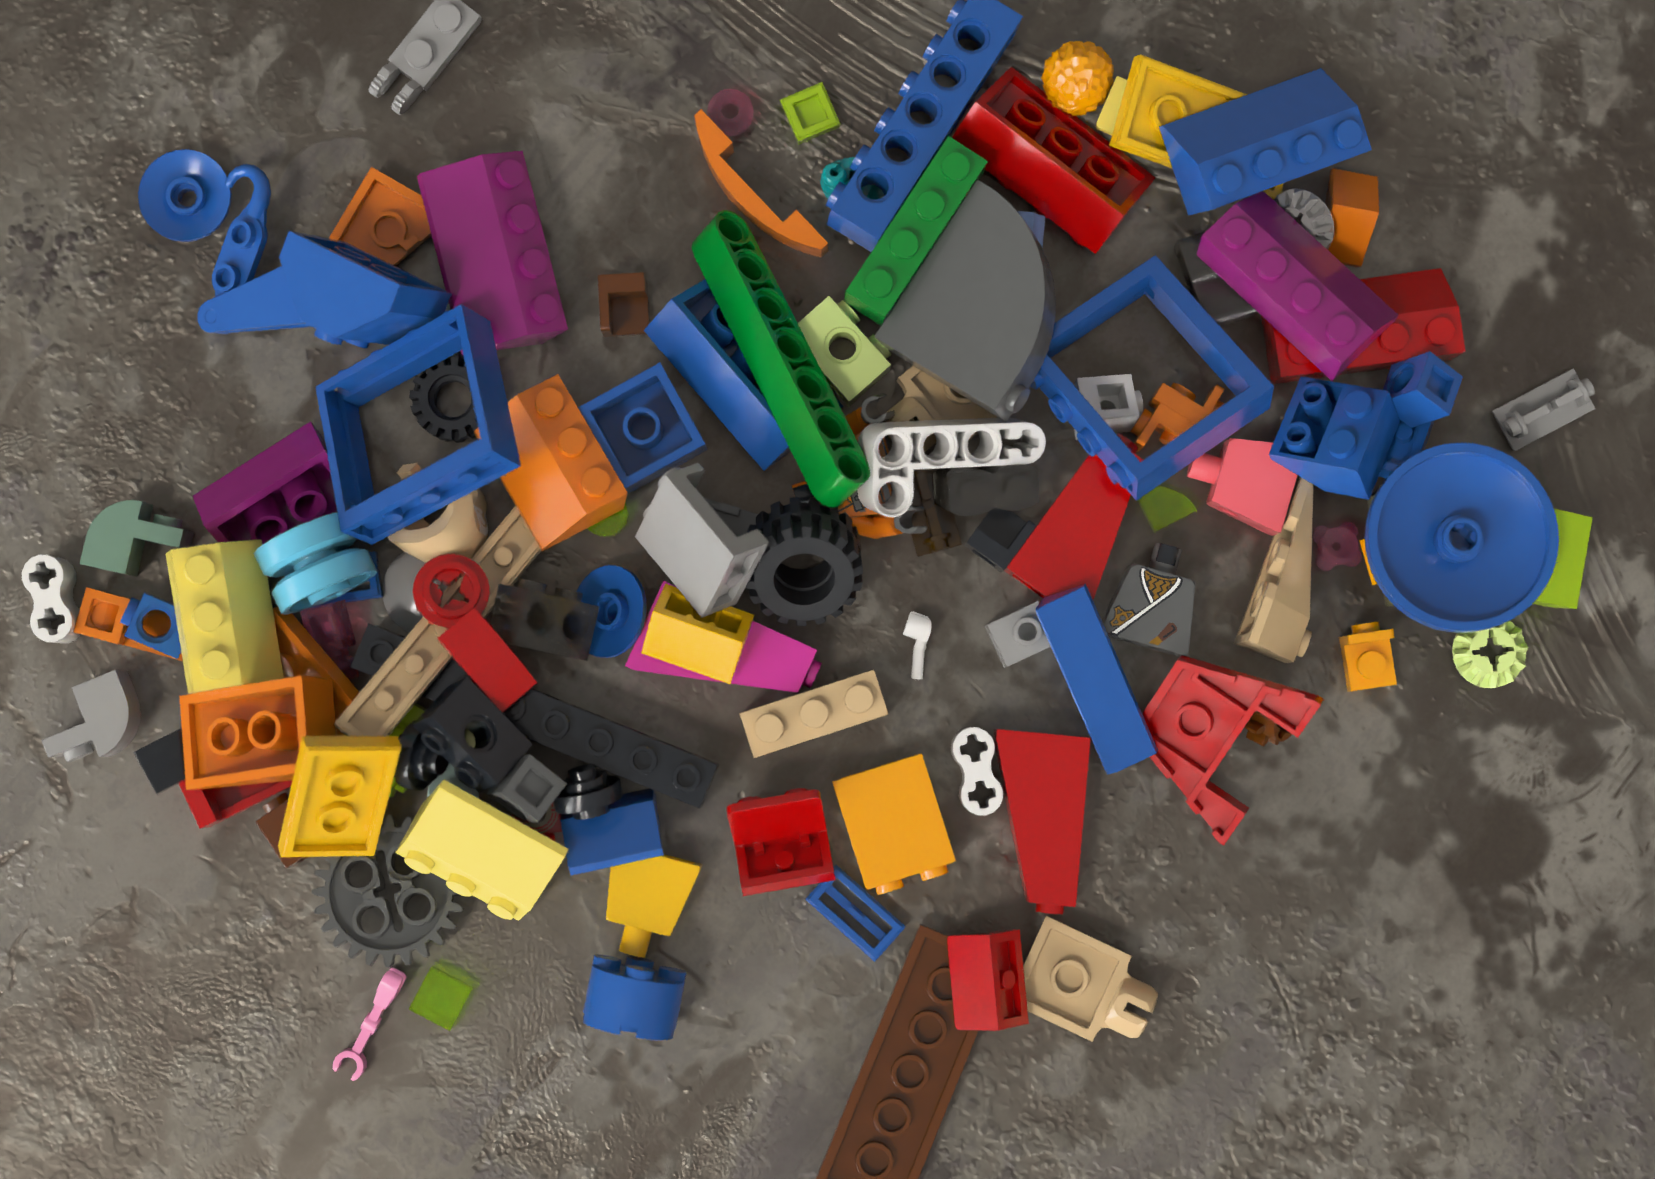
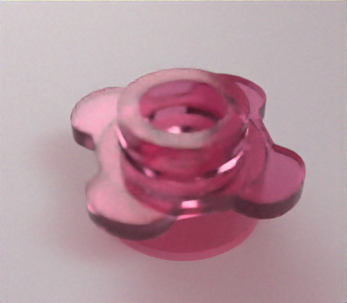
(1346, 537)

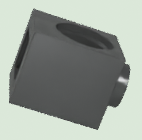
(527, 790)

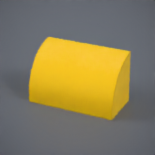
(696, 643)

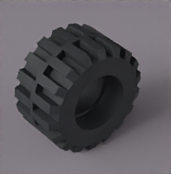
(810, 591)

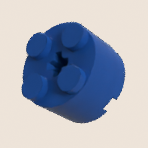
(633, 997)

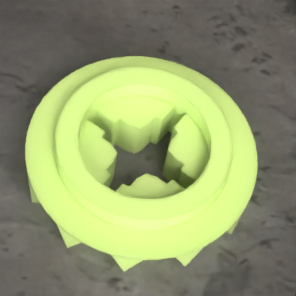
(1478, 668)

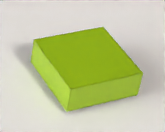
(810, 113)

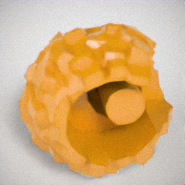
(1078, 77)

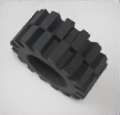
(425, 406)

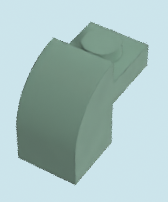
(120, 532)

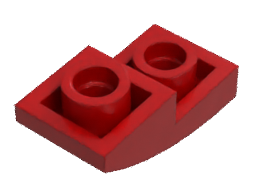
(487, 660)

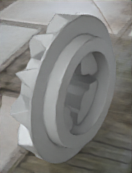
(1316, 215)

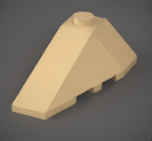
(1281, 597)

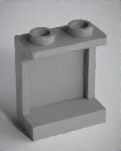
(696, 544)

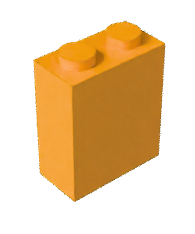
(894, 823)

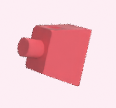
(1247, 484)

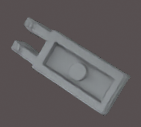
(426, 51)

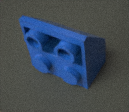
(1336, 435)

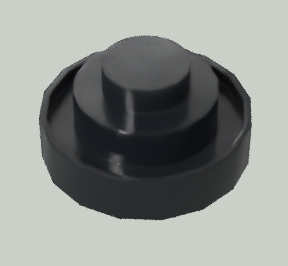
(416, 763)
(588, 792)

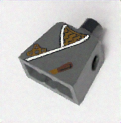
(1153, 604)

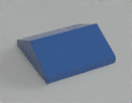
(615, 838)

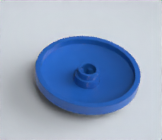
(1461, 537)

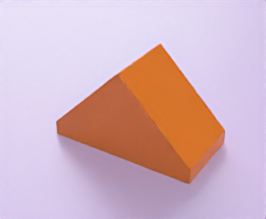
(1354, 209)

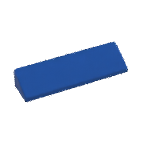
(1095, 678)

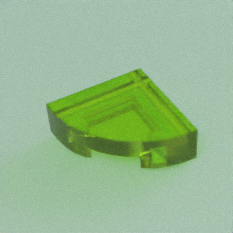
(1164, 506)

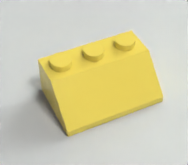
(223, 616)
(480, 851)

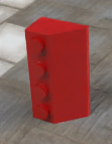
(1053, 160)
(1425, 323)

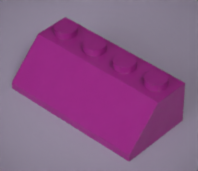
(494, 246)
(1295, 283)

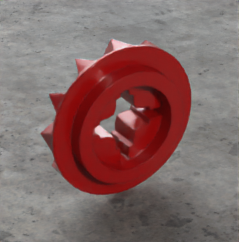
(447, 570)

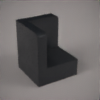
(999, 537)

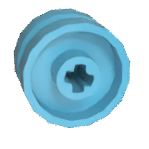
(314, 564)

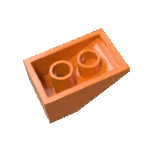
(252, 730)

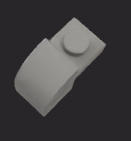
(110, 719)

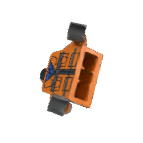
(866, 521)

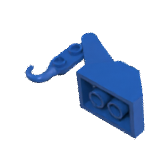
(318, 285)

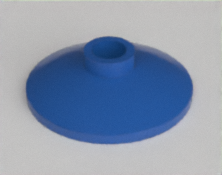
(167, 182)
(620, 609)

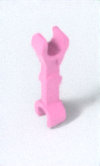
(386, 993)

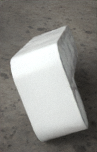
(949, 452)

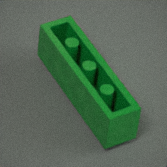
(914, 230)

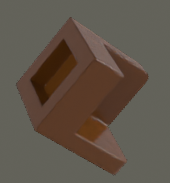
(623, 304)

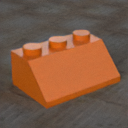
(563, 470)

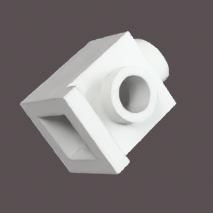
(1117, 395)

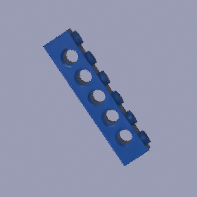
(993, 29)

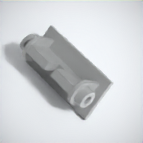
(1545, 409)

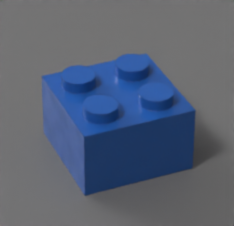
(643, 428)

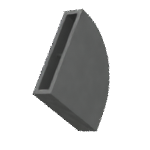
(978, 306)

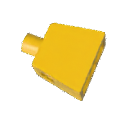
(649, 898)

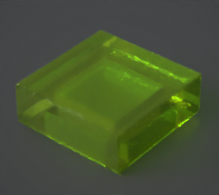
(441, 998)

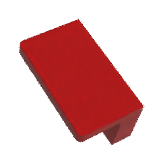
(987, 980)

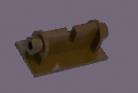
(940, 523)

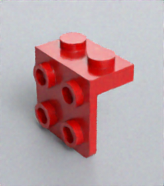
(781, 841)

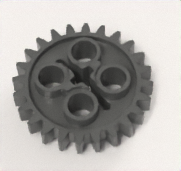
(347, 904)

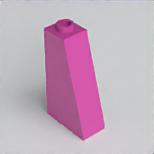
(766, 660)

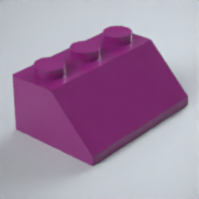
(271, 491)

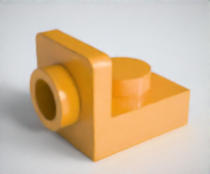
(1368, 657)

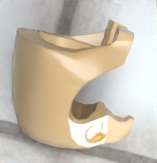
(457, 531)

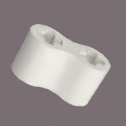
(51, 598)
(977, 771)

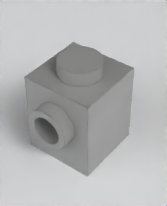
(1017, 635)

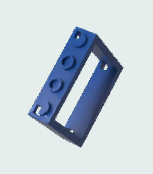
(1205, 336)
(462, 472)

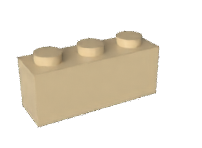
(814, 713)

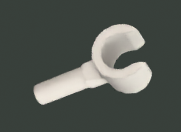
(918, 628)

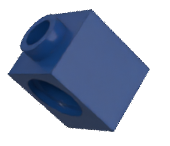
(1422, 388)
(133, 618)

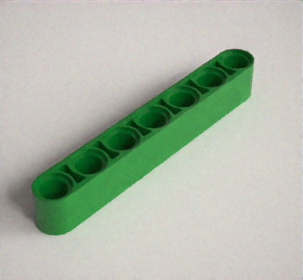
(780, 359)

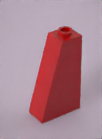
(1074, 533)
(1045, 806)

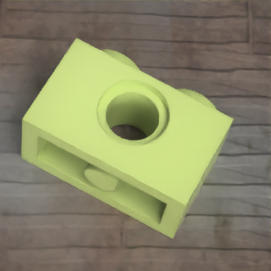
(854, 375)

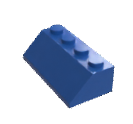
(1263, 140)
(705, 353)

